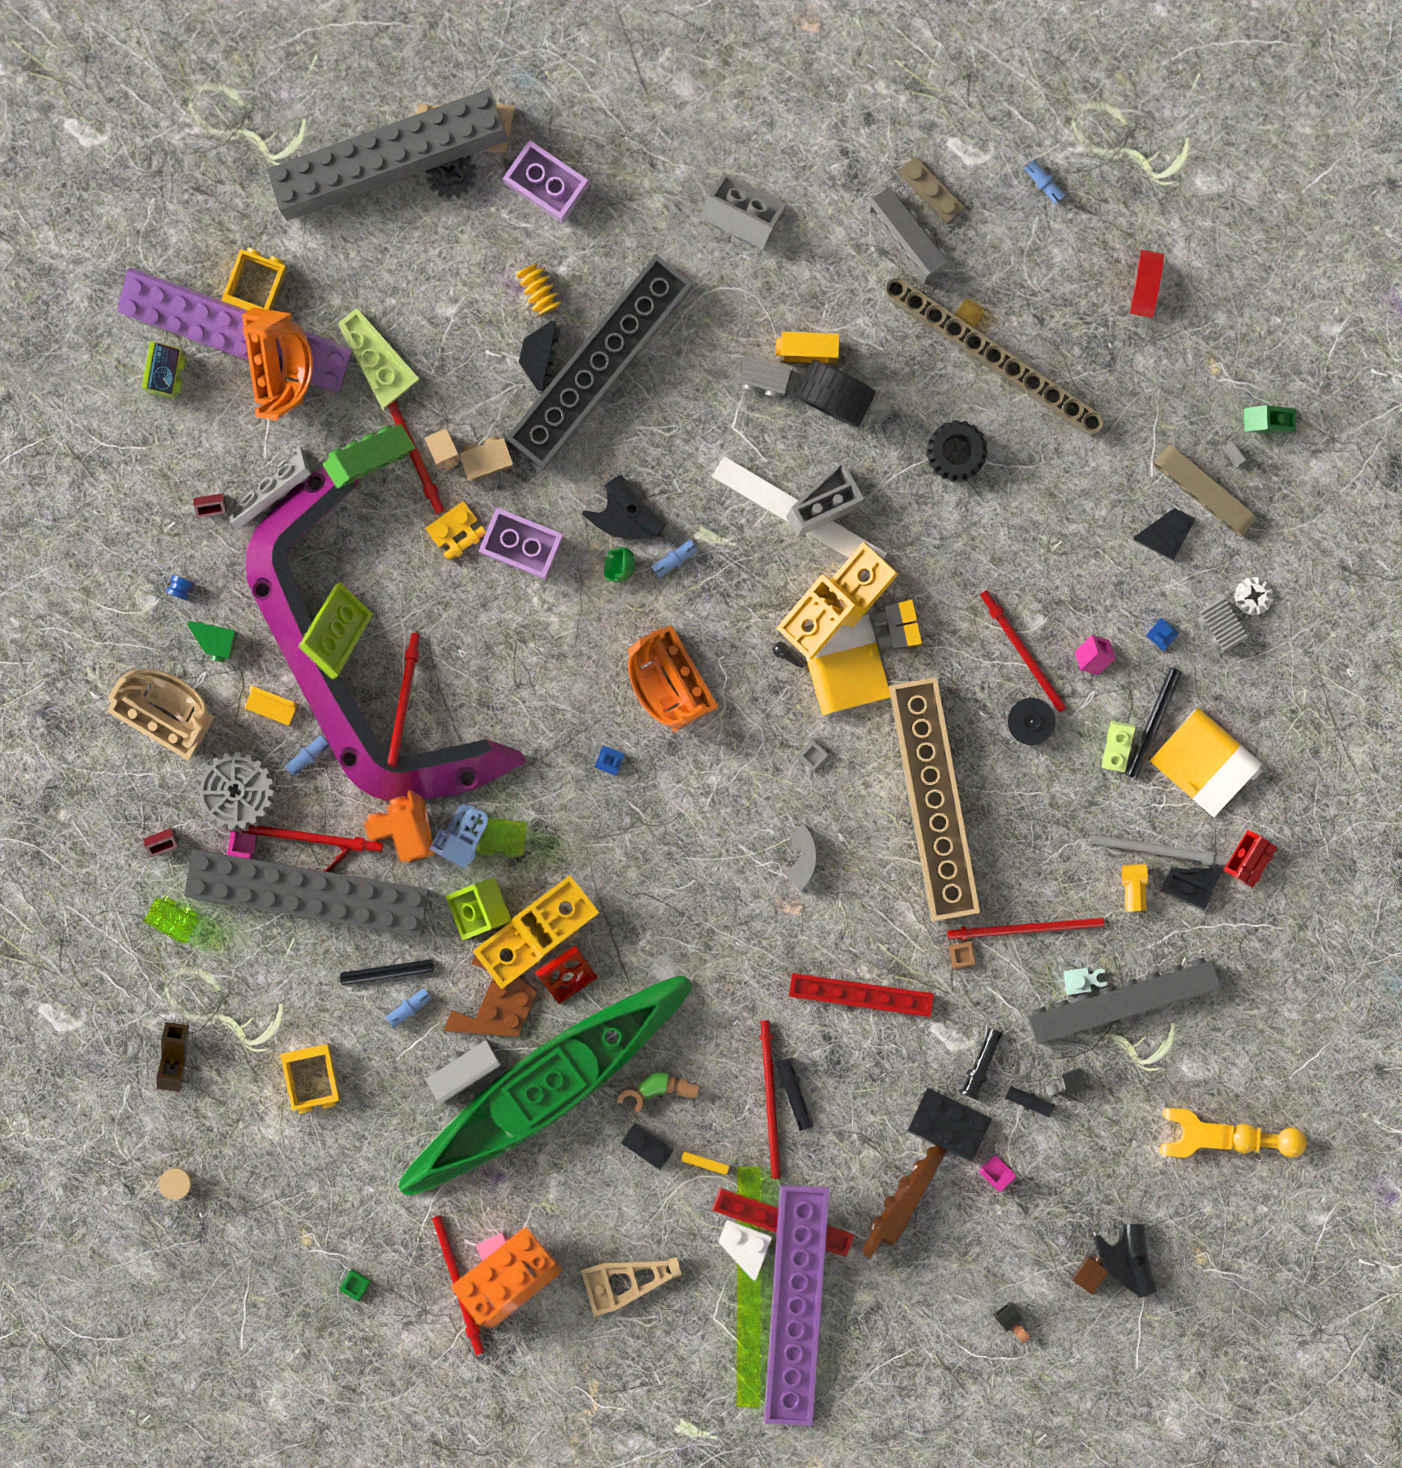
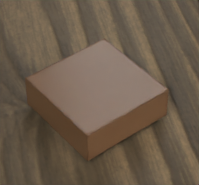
(962, 955)

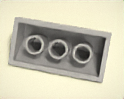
(906, 234)

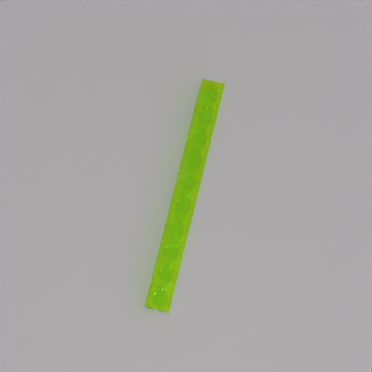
(748, 1308)

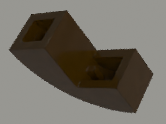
(173, 1056)

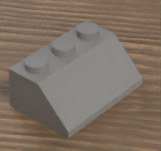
(742, 210)
(462, 1070)

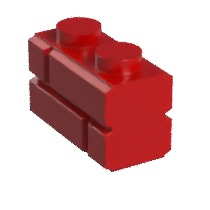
(1250, 858)

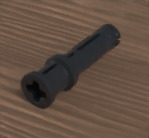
(977, 1074)
(790, 1083)

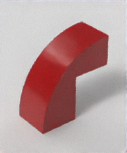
(1147, 283)

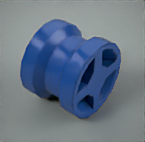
(179, 587)

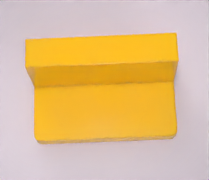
(271, 705)

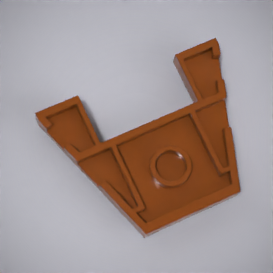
(501, 1011)

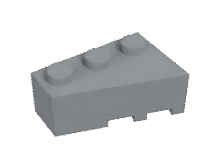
(825, 502)

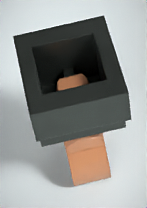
(1009, 1319)

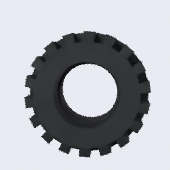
(971, 436)

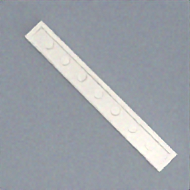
(780, 503)

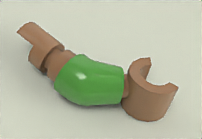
(658, 1084)

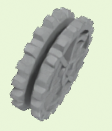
(243, 809)

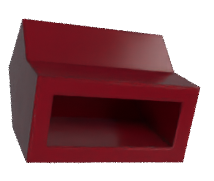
(207, 501)
(158, 838)

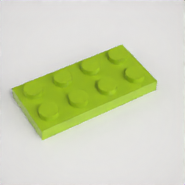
(336, 630)

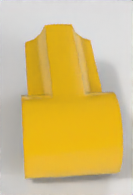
(1135, 881)

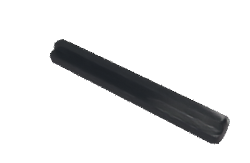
(386, 972)

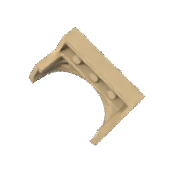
(170, 694)

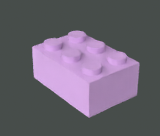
(545, 181)
(521, 543)

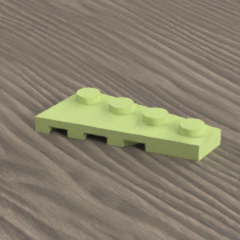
(379, 362)

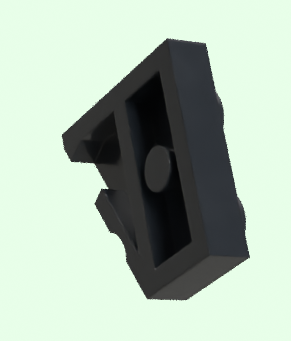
(1166, 533)
(1191, 885)

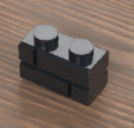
(647, 1146)

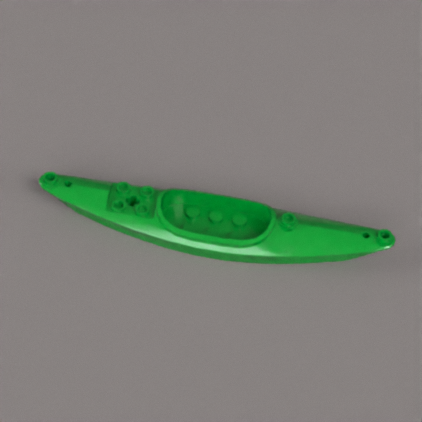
(544, 1086)

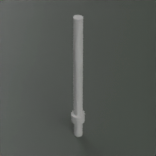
(1205, 857)

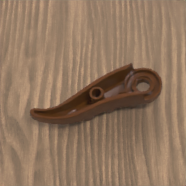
(902, 1204)

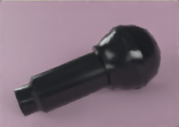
(782, 651)

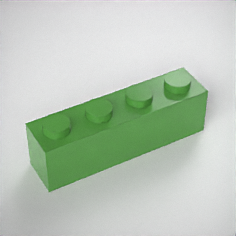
(369, 455)

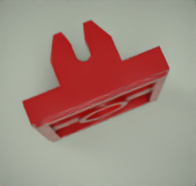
(564, 993)

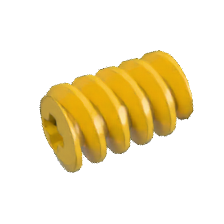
(538, 289)

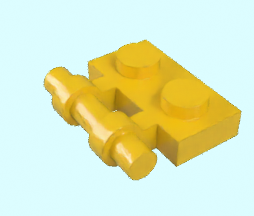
(451, 525)

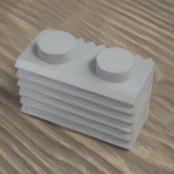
(764, 376)
(1221, 625)

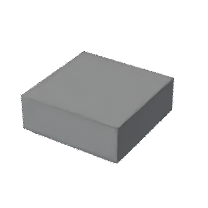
(1234, 453)
(812, 755)

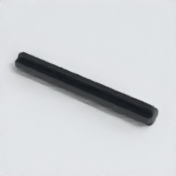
(1154, 723)

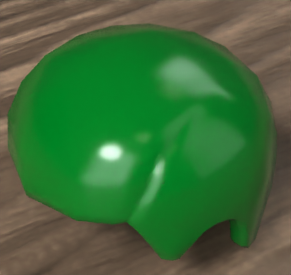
(619, 565)

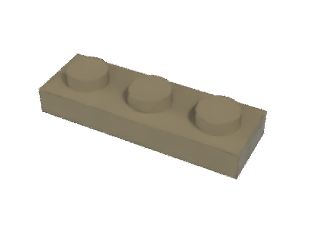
(930, 190)

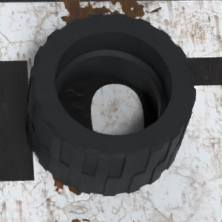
(835, 393)

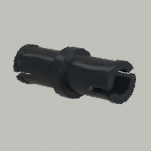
(1029, 1101)

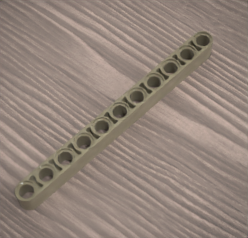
(987, 346)

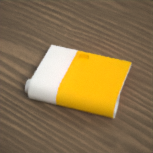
(848, 669)
(1206, 762)

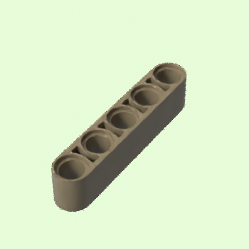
(1205, 490)

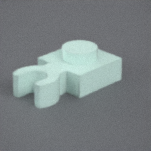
(1079, 980)

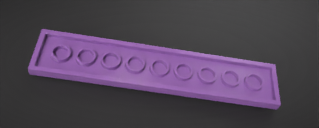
(217, 324)
(796, 1305)

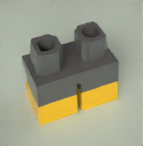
(898, 636)

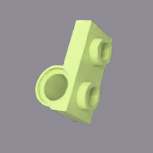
(1118, 746)

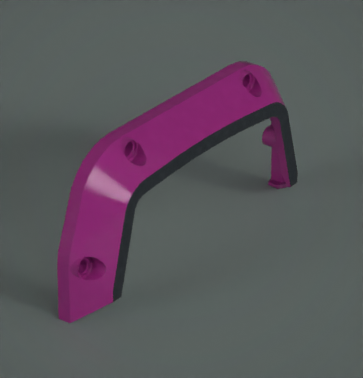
(345, 728)

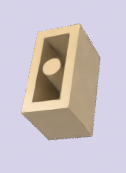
(443, 449)
(486, 459)

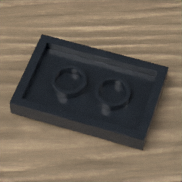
(949, 1125)

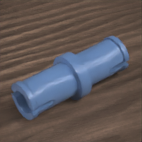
(1044, 181)
(674, 559)
(307, 755)
(408, 1008)

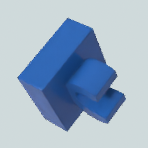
(1162, 634)
(609, 760)

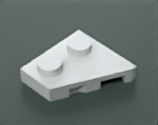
(745, 1246)

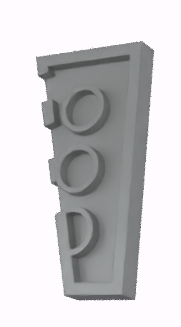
(271, 488)

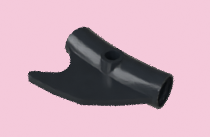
(618, 521)
(1128, 1260)

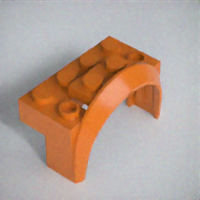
(269, 385)
(653, 688)
(407, 824)
(506, 1278)

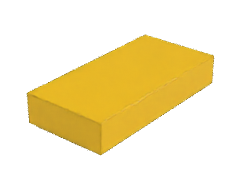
(705, 1162)

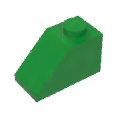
(1269, 419)
(214, 640)

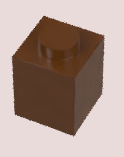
(1089, 1274)

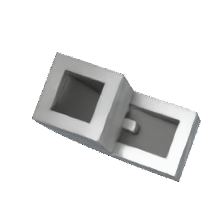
(803, 869)

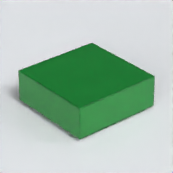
(354, 1285)

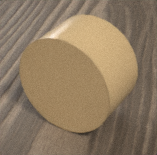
(175, 1183)

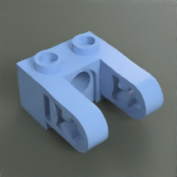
(456, 842)

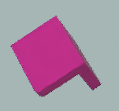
(1095, 655)
(242, 845)
(997, 1173)

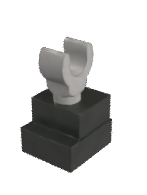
(1071, 1082)

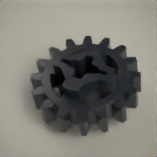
(446, 183)

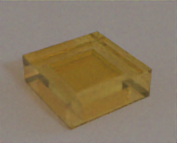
(970, 312)

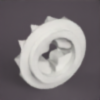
(1248, 606)

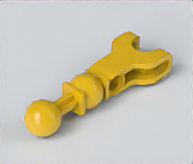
(1241, 1138)

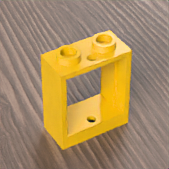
(255, 257)
(806, 347)
(306, 1106)

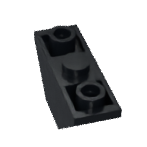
(538, 354)

